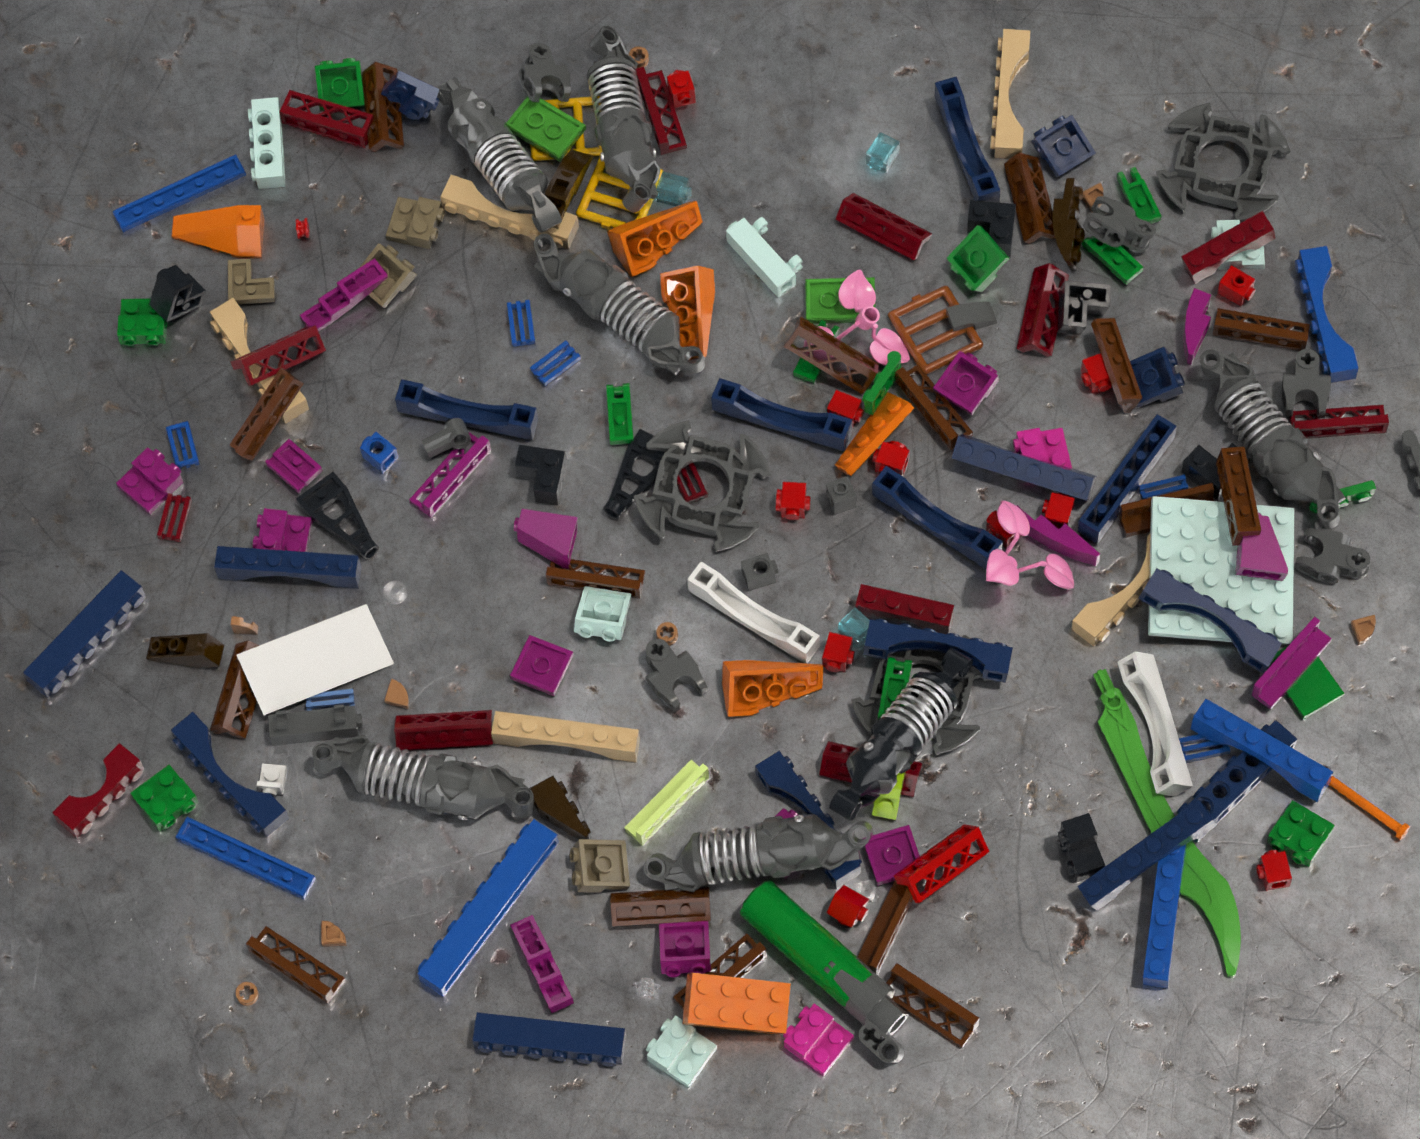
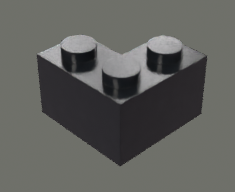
(995, 219)
(175, 293)
(1077, 301)
(544, 467)
(1202, 469)
(1079, 844)

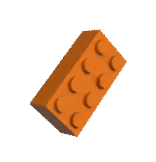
(736, 1003)

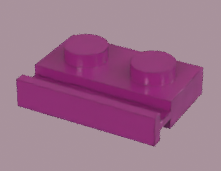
(293, 466)

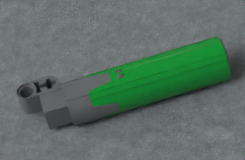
(828, 965)

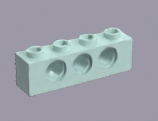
(272, 174)

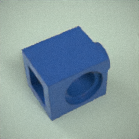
(382, 460)

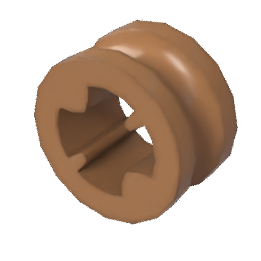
(640, 51)
(668, 627)
(241, 989)

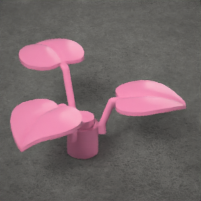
(859, 294)
(1004, 569)

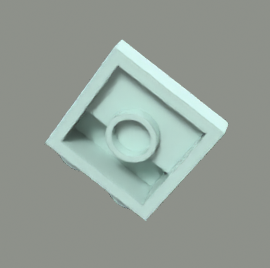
(1244, 260)
(602, 613)
(680, 1051)

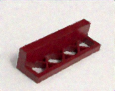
(653, 111)
(321, 124)
(882, 225)
(1036, 309)
(277, 346)
(1341, 425)
(443, 730)
(835, 766)

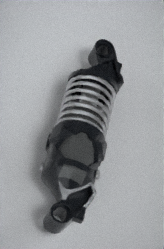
(901, 735)

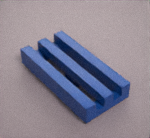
(519, 306)
(549, 357)
(186, 462)
(1162, 484)
(1203, 755)

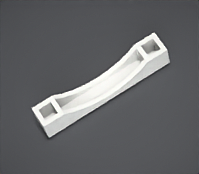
(781, 632)
(1168, 764)

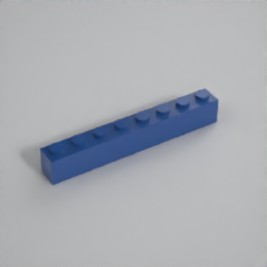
(488, 907)

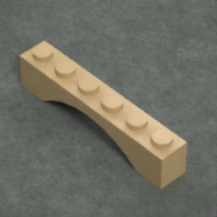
(1014, 56)
(464, 198)
(233, 326)
(1098, 617)
(606, 740)

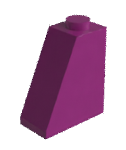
(548, 534)
(1261, 555)

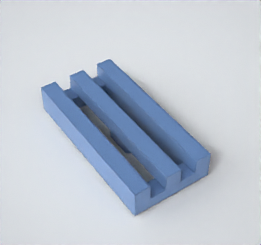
(331, 695)

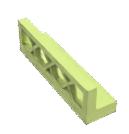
(667, 802)

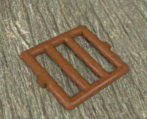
(916, 351)

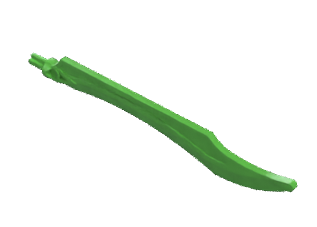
(1199, 878)

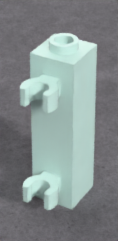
(761, 257)

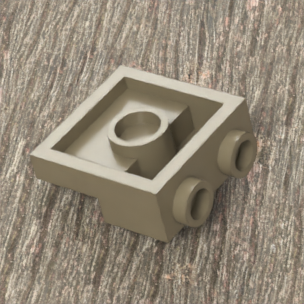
(415, 222)
(399, 274)
(600, 865)

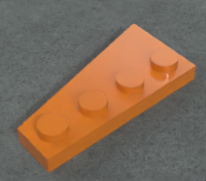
(874, 432)

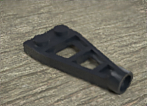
(324, 494)
(620, 500)

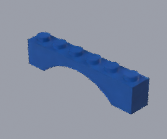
(1337, 355)
(1226, 728)
(1163, 919)

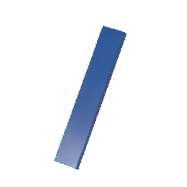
(179, 193)
(245, 857)

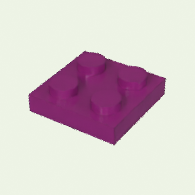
(541, 665)
(890, 853)

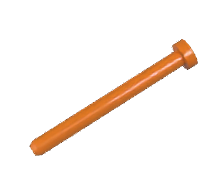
(1401, 830)

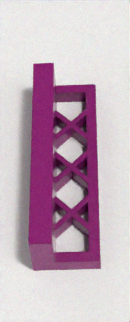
(453, 478)
(1291, 664)

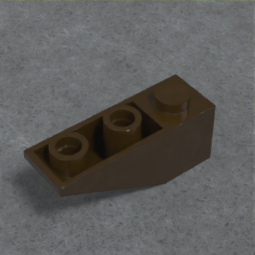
(186, 650)
(556, 809)

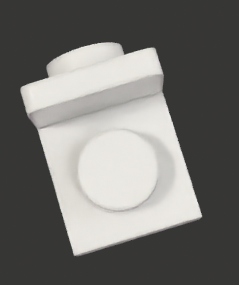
(272, 779)

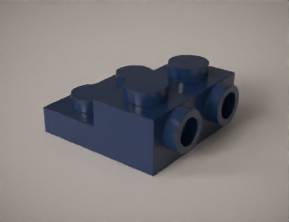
(414, 95)
(1062, 145)
(1157, 376)

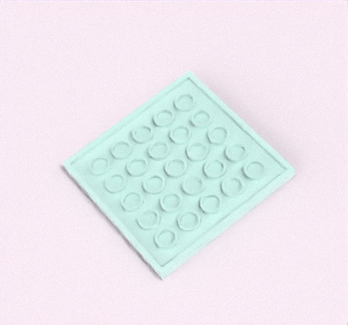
(1196, 548)

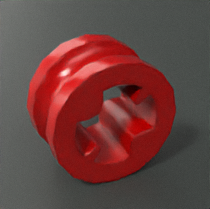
(302, 228)

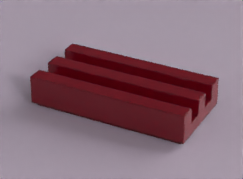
(694, 496)
(165, 516)

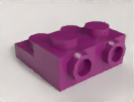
(966, 382)
(150, 480)
(282, 531)
(684, 948)

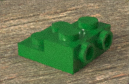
(340, 83)
(977, 259)
(140, 323)
(165, 798)
(1300, 834)

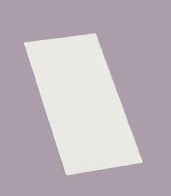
(315, 659)

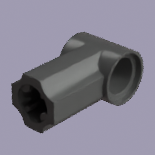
(453, 435)

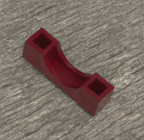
(1245, 236)
(925, 613)
(79, 813)

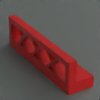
(939, 854)

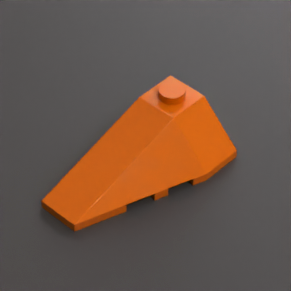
(226, 229)
(647, 239)
(691, 297)
(759, 684)

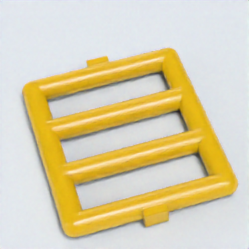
(577, 104)
(591, 194)

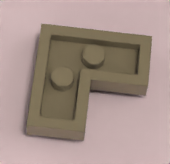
(244, 288)

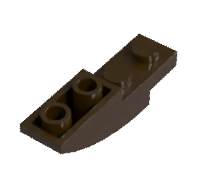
(567, 180)
(1065, 223)

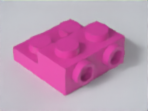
(1043, 445)
(817, 1039)

